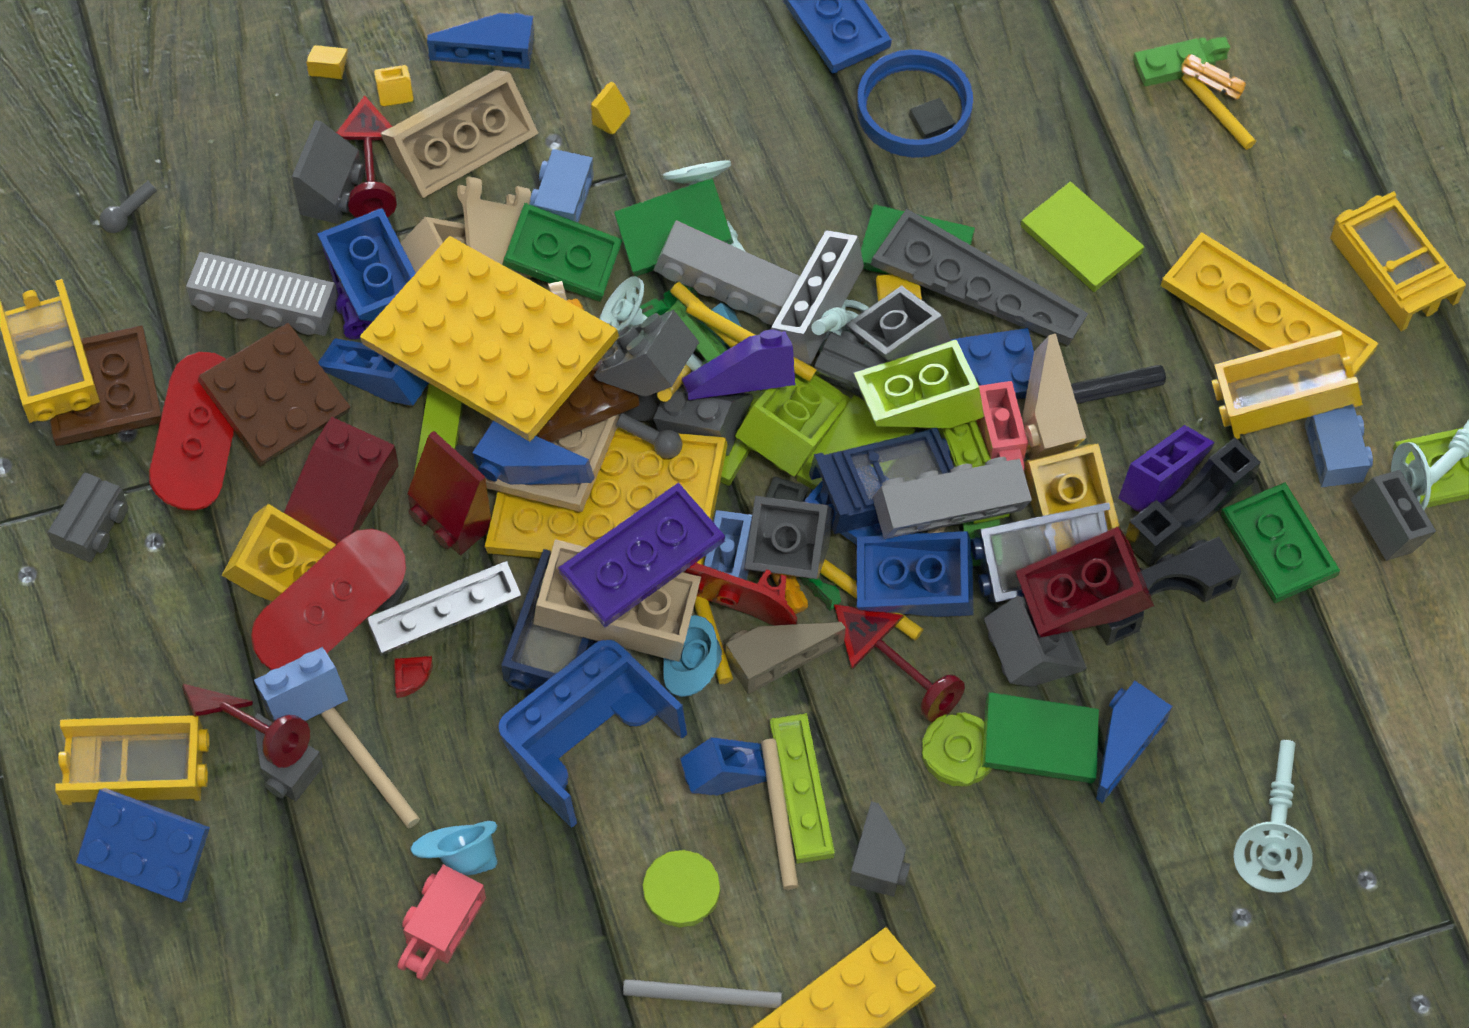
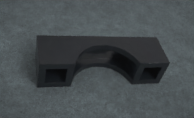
(1169, 522)
(1202, 571)

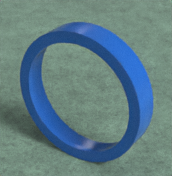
(919, 61)

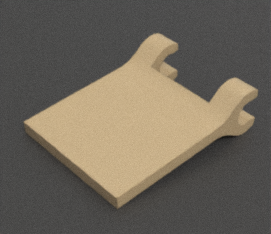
(489, 223)

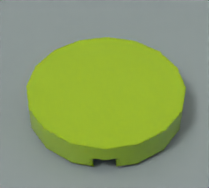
(955, 749)
(681, 888)

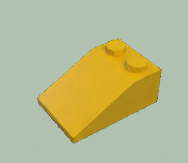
(1069, 482)
(274, 553)

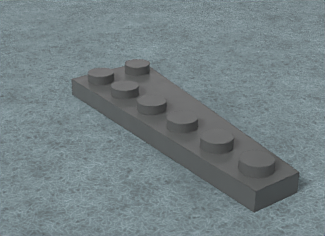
(958, 270)

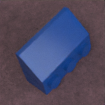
(368, 262)

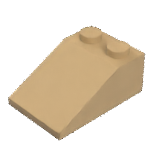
(1050, 406)

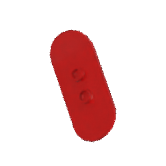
(190, 439)
(329, 598)
(754, 599)

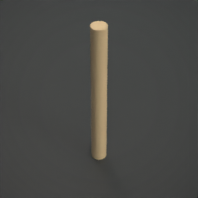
(370, 767)
(779, 814)

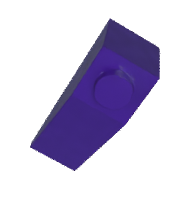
(751, 365)
(1164, 468)

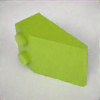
(922, 389)
(792, 421)

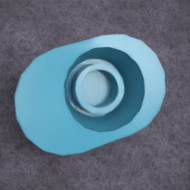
(697, 662)
(461, 848)

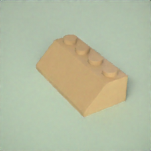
(460, 132)
(651, 627)

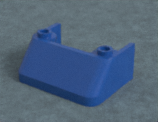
(573, 705)

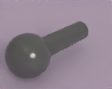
(115, 219)
(666, 443)

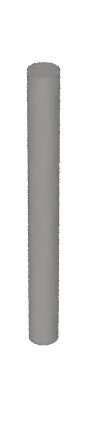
(702, 993)

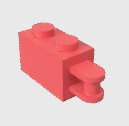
(1002, 422)
(440, 919)

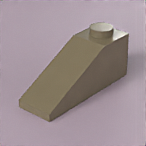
(777, 650)

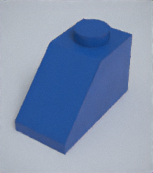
(723, 766)

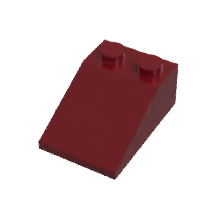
(341, 480)
(449, 496)
(1085, 585)

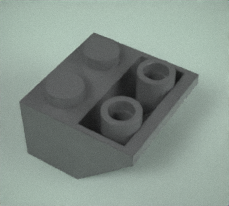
(648, 355)

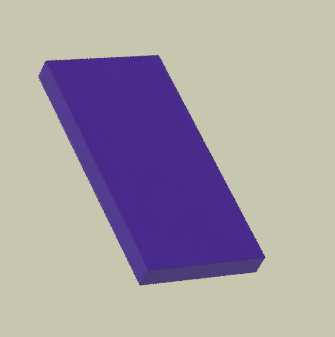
(641, 554)

